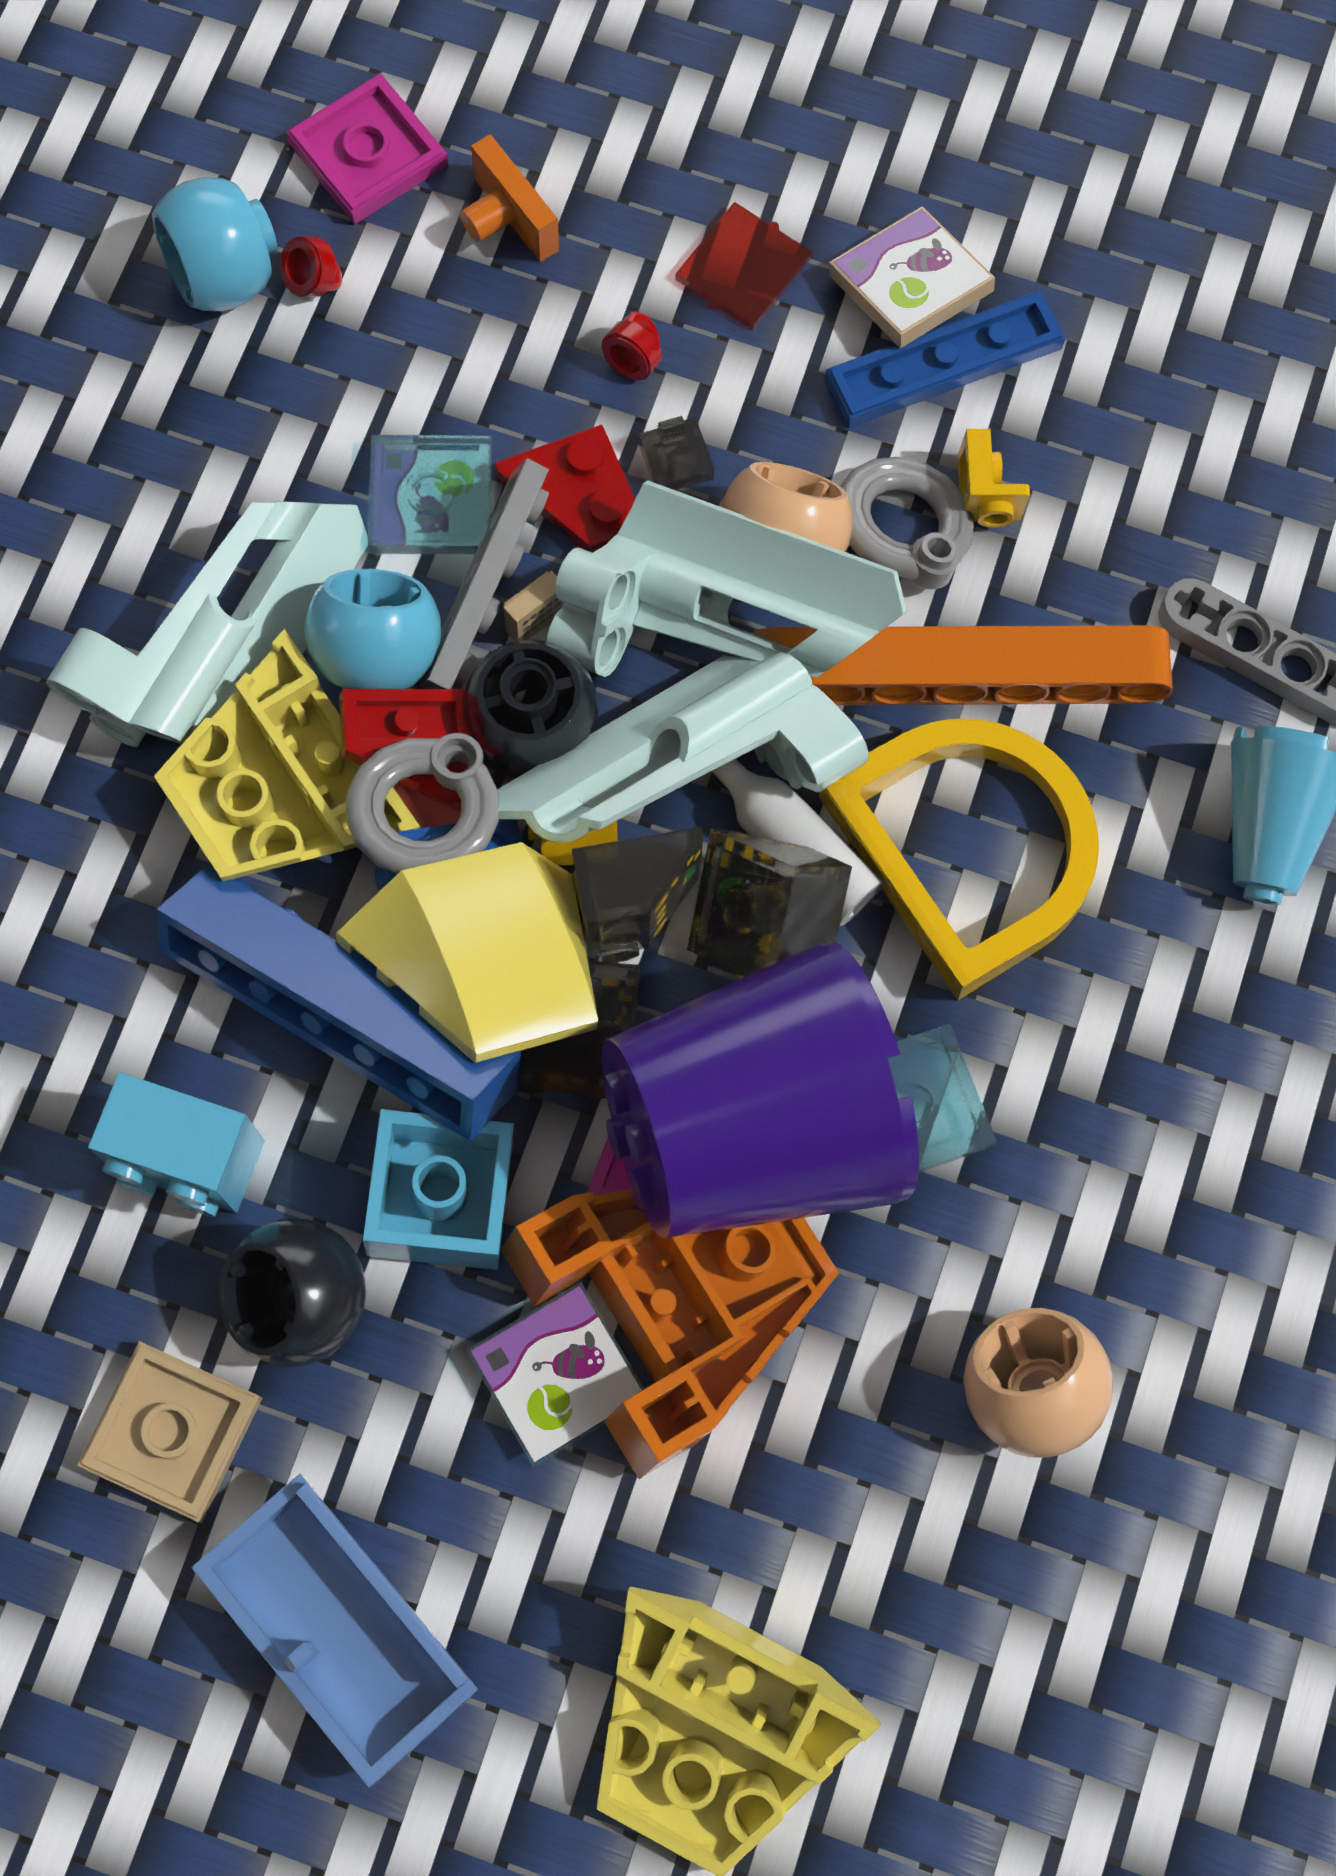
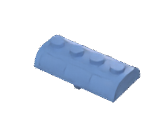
(335, 1630)

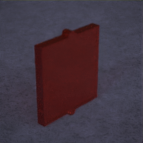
(743, 265)

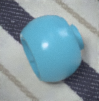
(214, 243)
(372, 629)

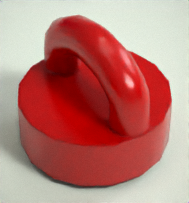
(309, 267)
(633, 346)

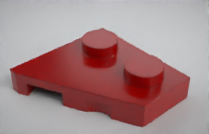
(583, 484)
(386, 716)

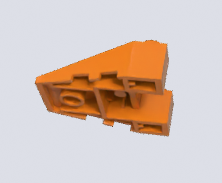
(691, 1305)

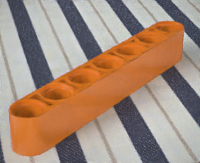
(997, 665)

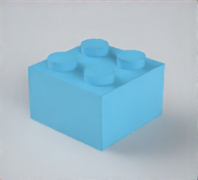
(176, 1144)
(437, 1192)

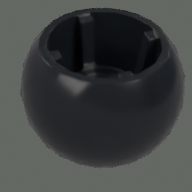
(491, 699)
(292, 1292)

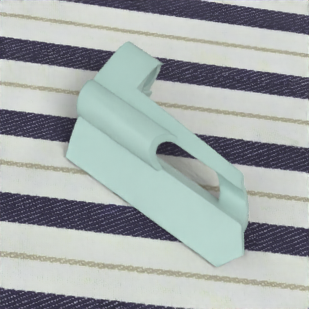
(686, 562)
(199, 648)
(685, 735)

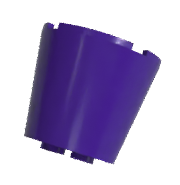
(763, 1101)

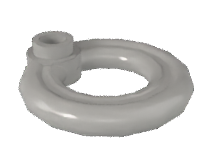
(933, 556)
(422, 756)

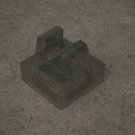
(676, 454)

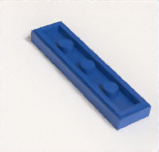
(944, 359)

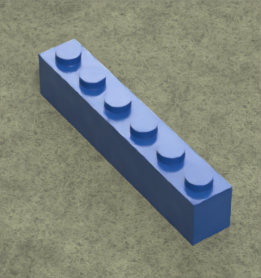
(329, 999)

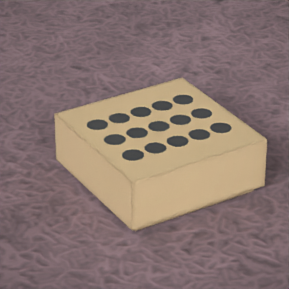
(532, 608)

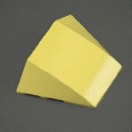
(269, 773)
(483, 949)
(716, 1730)

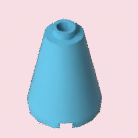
(1279, 808)

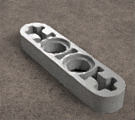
(1259, 665)

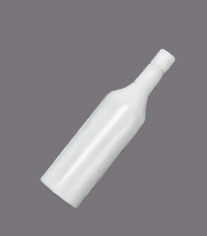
(774, 811)

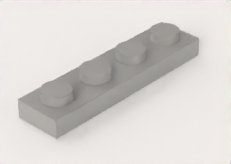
(495, 558)

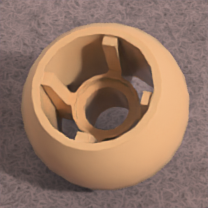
(792, 502)
(1038, 1382)

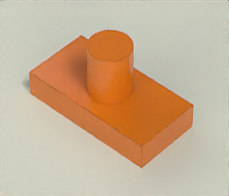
(508, 201)

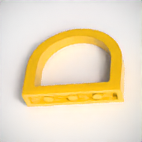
(960, 966)

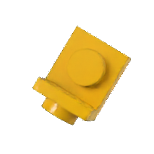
(980, 482)

